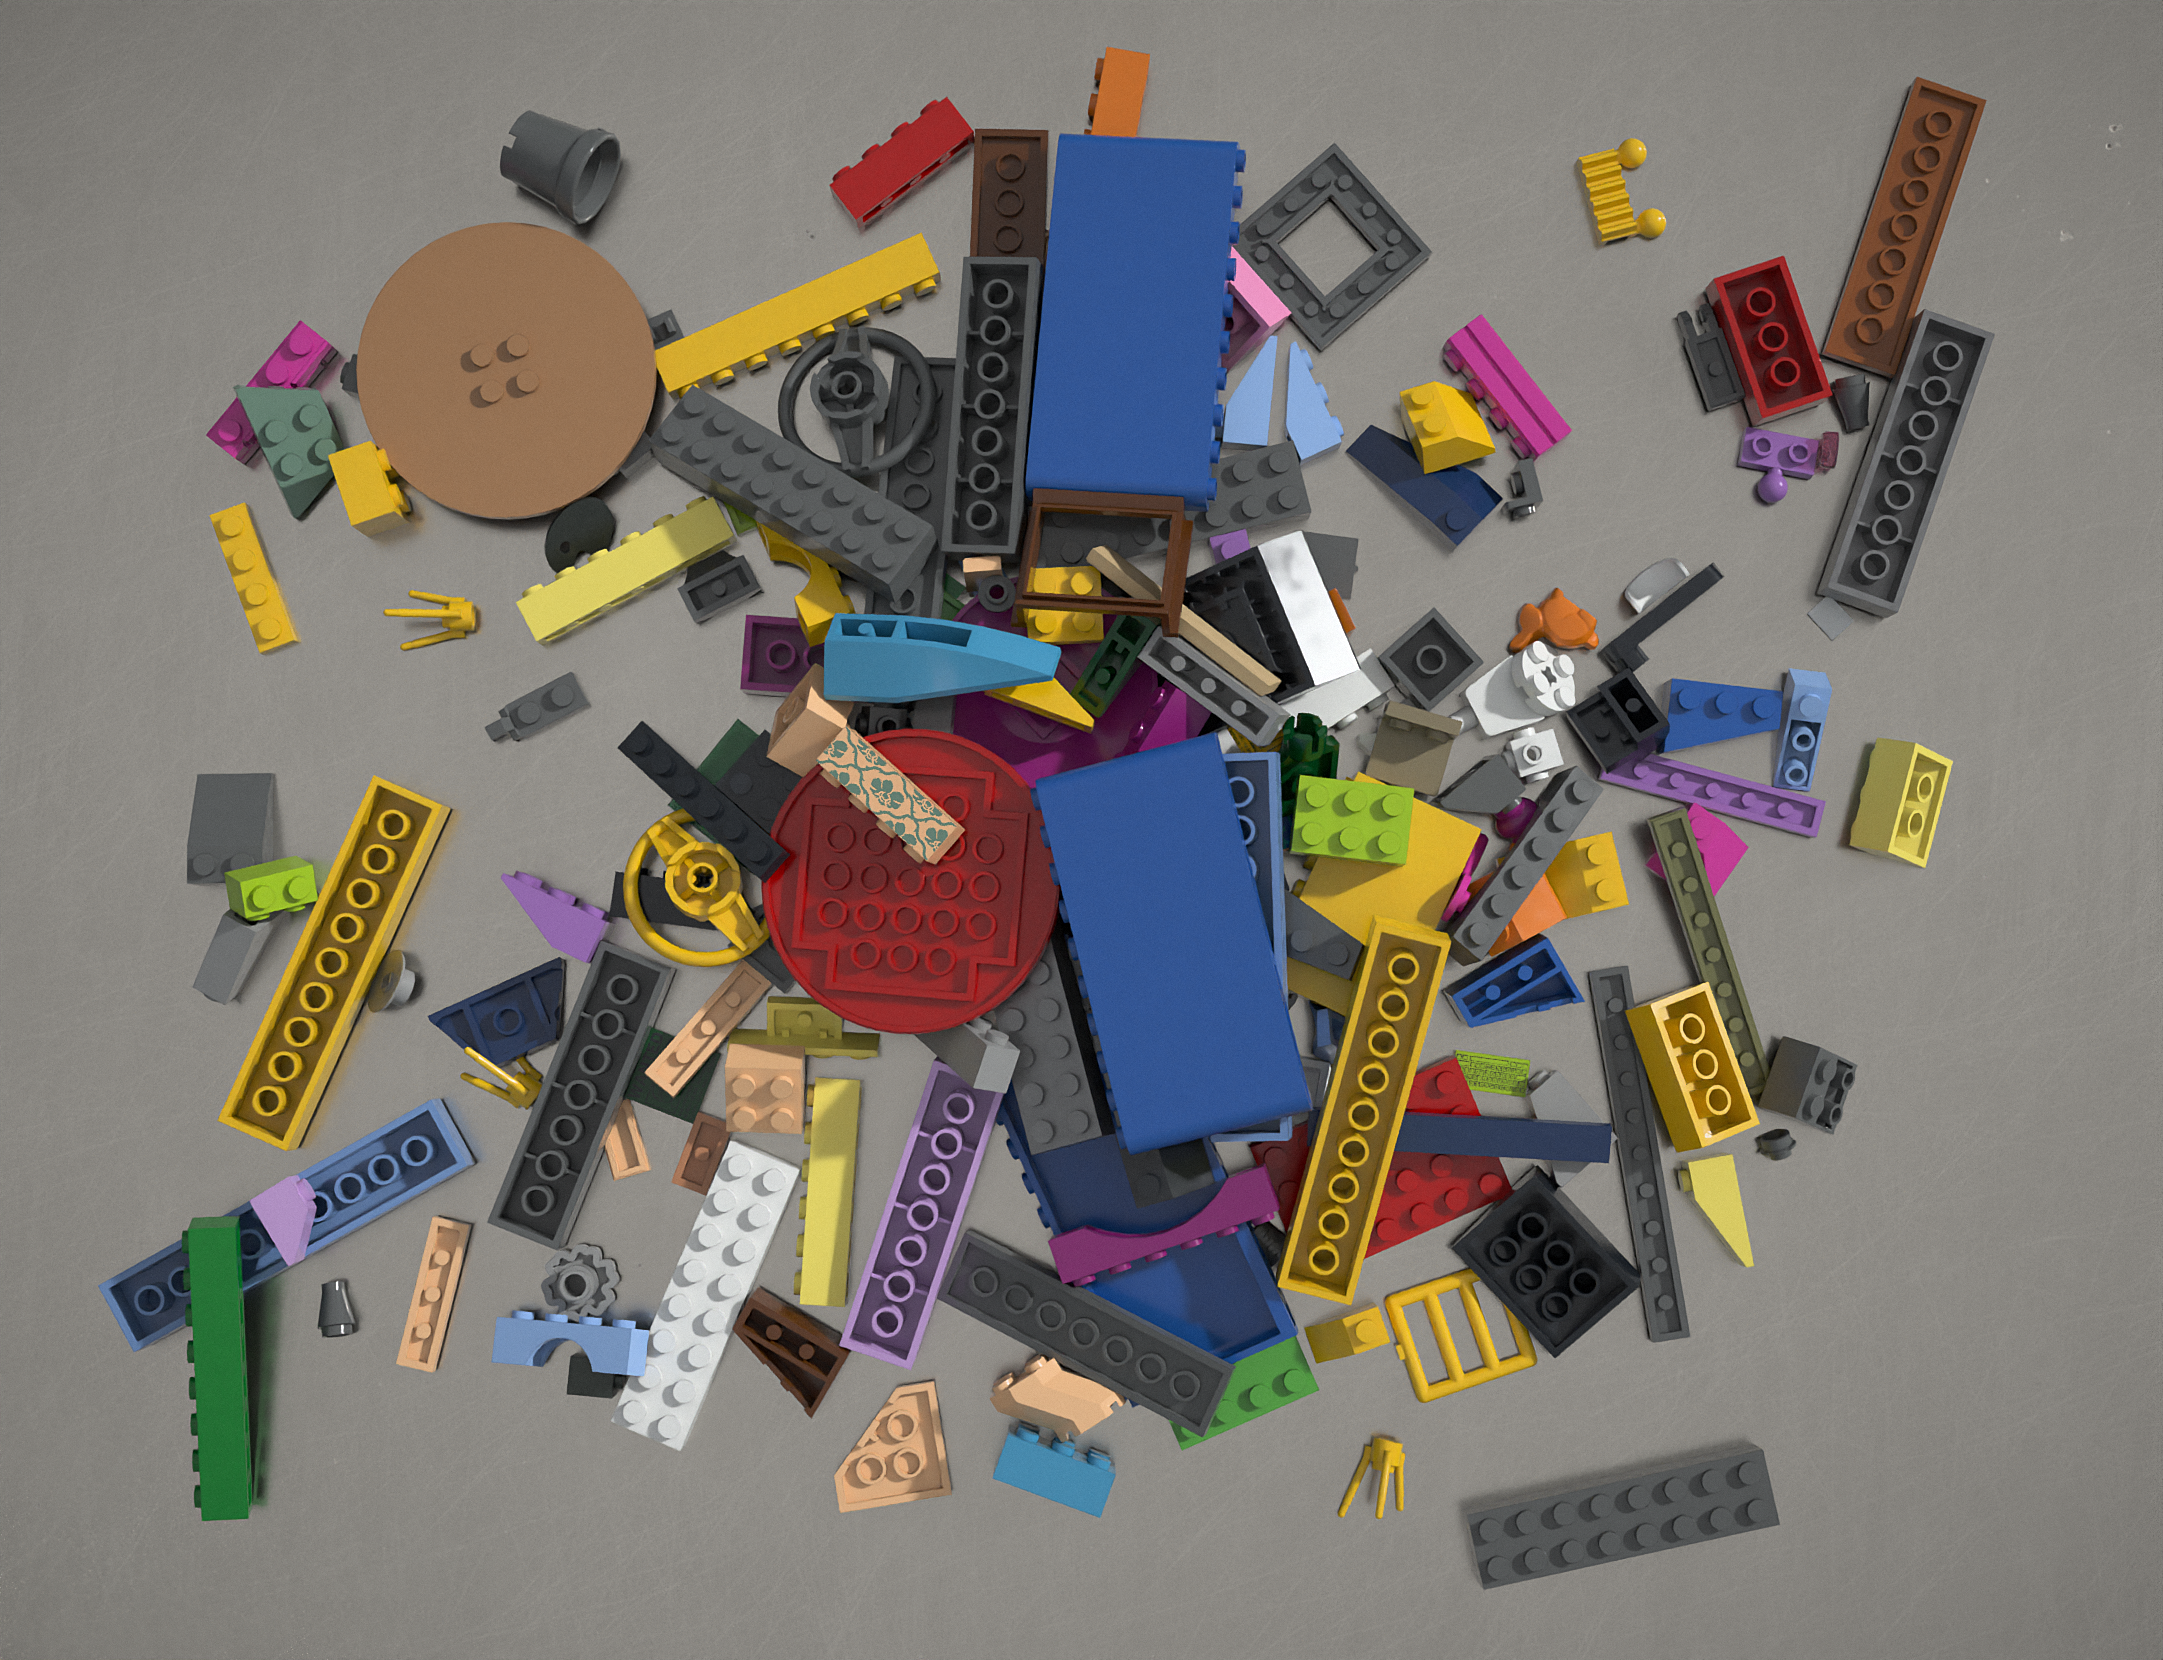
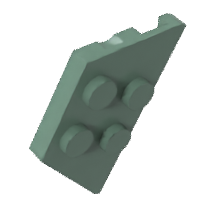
(294, 439)

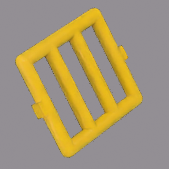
(1458, 1380)

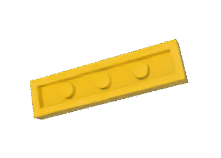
(253, 578)

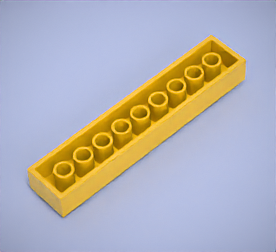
(334, 964)
(1362, 1109)

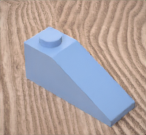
(1249, 408)

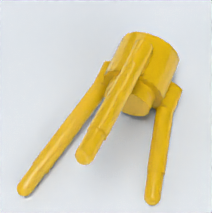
(456, 615)
(522, 1088)
(1386, 1458)

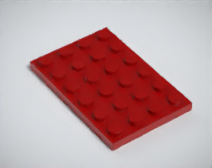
(1419, 1187)

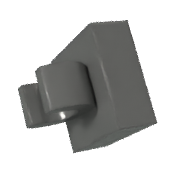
(665, 329)

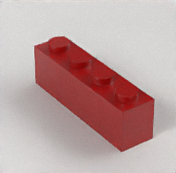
(902, 161)

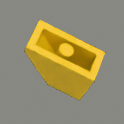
(1347, 1334)

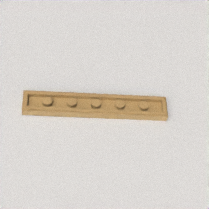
(1191, 625)

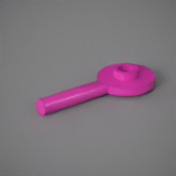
(1460, 895)

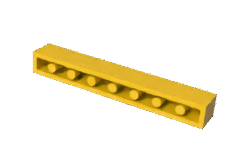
(798, 316)

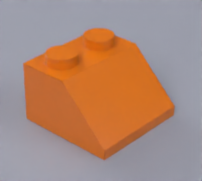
(1535, 915)

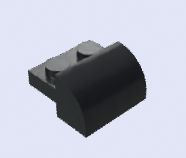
(1619, 722)

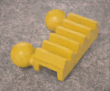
(1607, 194)

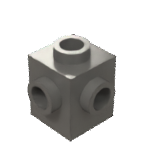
(872, 718)

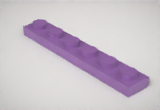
(1720, 793)

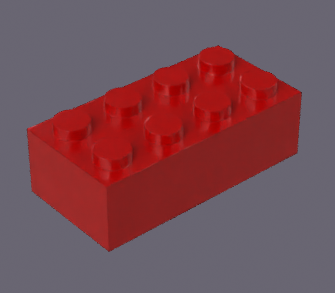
(1769, 340)

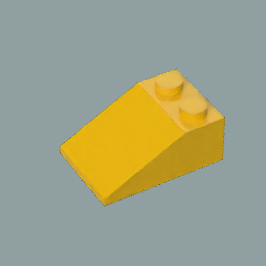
(1587, 876)

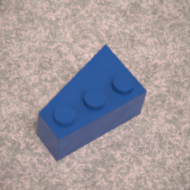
(1716, 713)
(1514, 984)

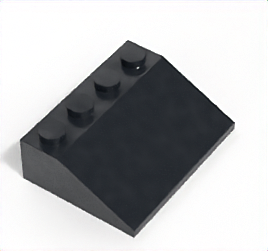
(1547, 1262)

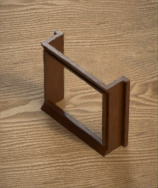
(1113, 504)

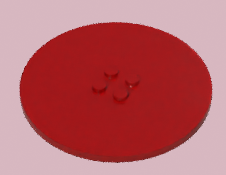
(902, 938)

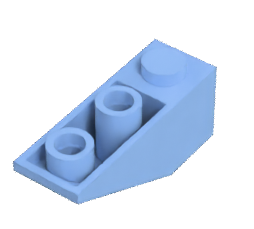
(1306, 415)
(1801, 728)

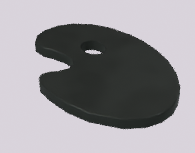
(583, 524)

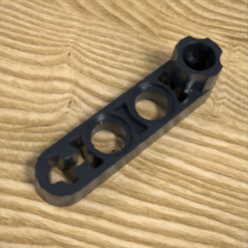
(1625, 651)

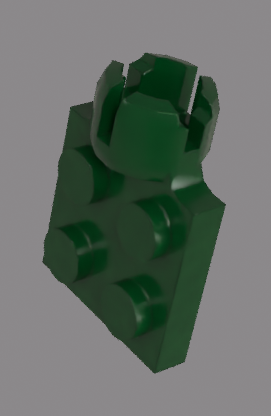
(1305, 752)

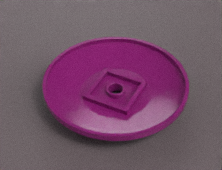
(1034, 742)

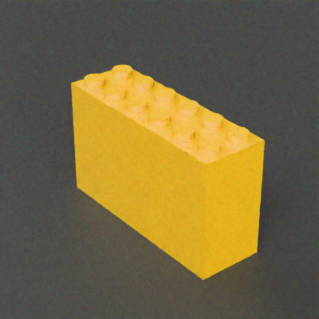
(1355, 891)

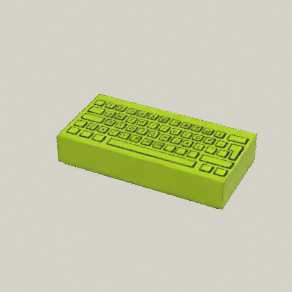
(1494, 1073)

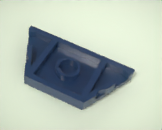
(510, 1016)

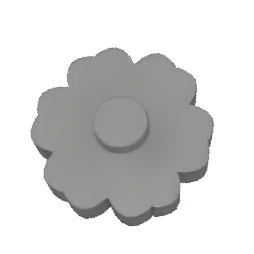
(580, 1282)

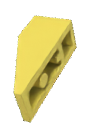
(1716, 1195)

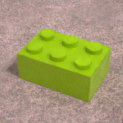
(1351, 820)

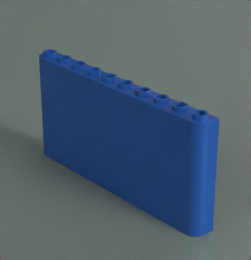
(1135, 317)
(1171, 945)
(1208, 1295)

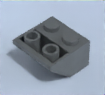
(1808, 1085)

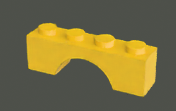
(820, 597)

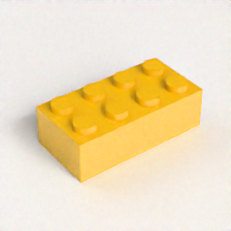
(1692, 1067)

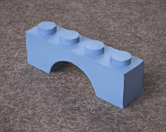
(609, 1349)

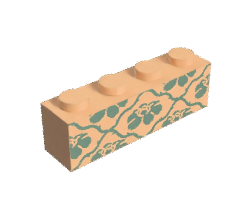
(889, 795)

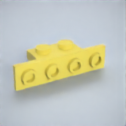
(808, 1024)

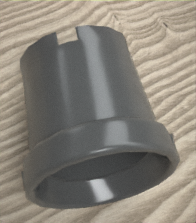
(562, 164)

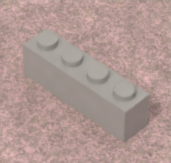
(1214, 687)
(976, 1054)

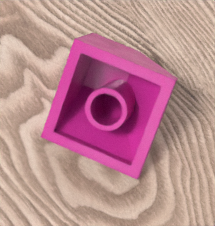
(1716, 843)

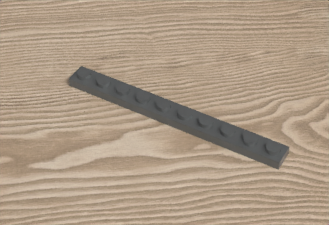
(1639, 1157)

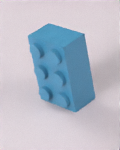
(1055, 1469)

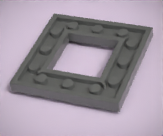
(1336, 178)

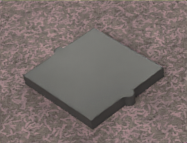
(1335, 560)

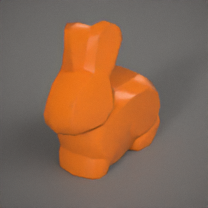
(1558, 622)

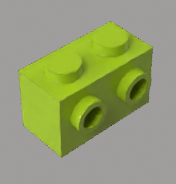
(271, 887)

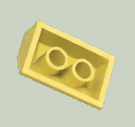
(1900, 802)

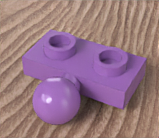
(1778, 455)

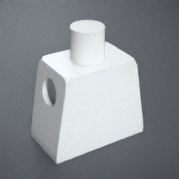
(1495, 704)

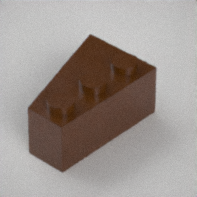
(793, 1347)

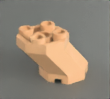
(1054, 1397)

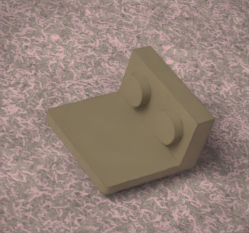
(1412, 748)

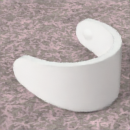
(1654, 583)

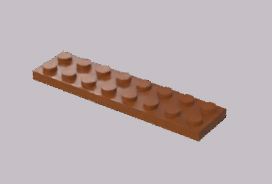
(1904, 227)

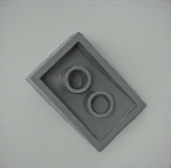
(229, 825)

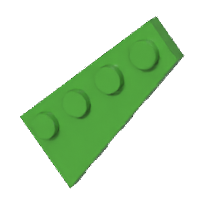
(1256, 1388)

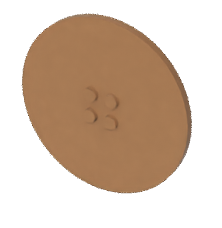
(506, 370)

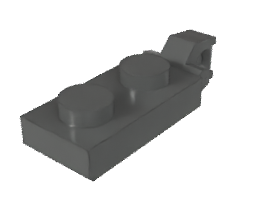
(539, 709)

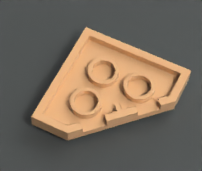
(898, 1454)

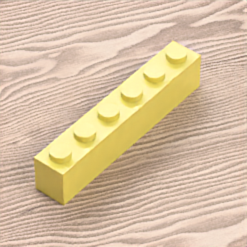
(625, 571)
(830, 1191)

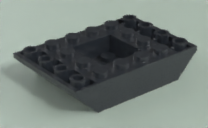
(1277, 613)

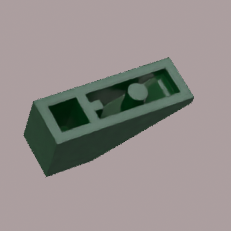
(1114, 662)

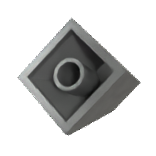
(1483, 789)

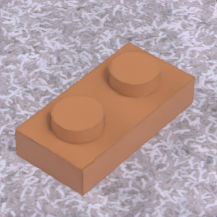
(702, 1154)

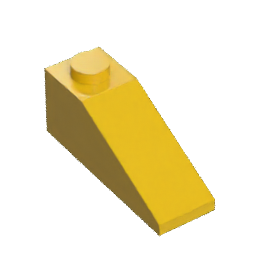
(1047, 700)

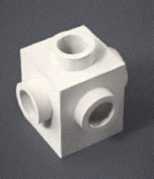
(1545, 751)

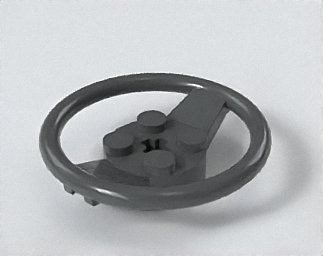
(855, 413)

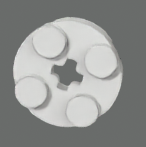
(1544, 678)

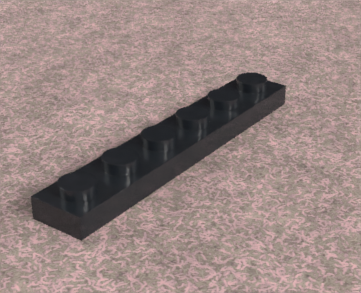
(703, 801)

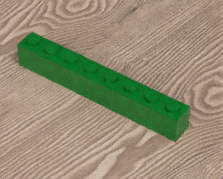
(219, 1368)

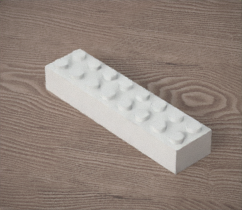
(707, 1294)

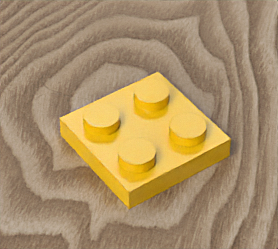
(1065, 626)

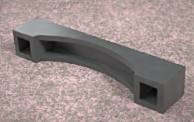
(1495, 904)

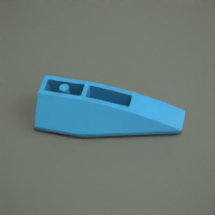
(926, 658)

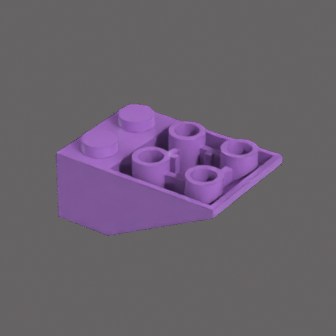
(560, 921)

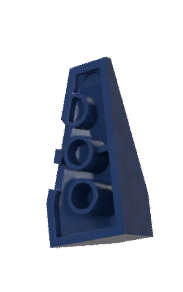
(1443, 501)

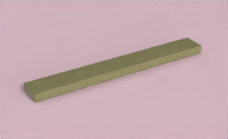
(1708, 940)

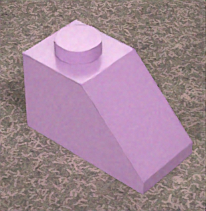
(288, 1216)

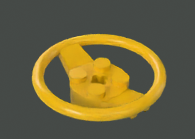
(718, 903)

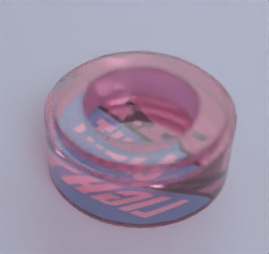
(1828, 449)

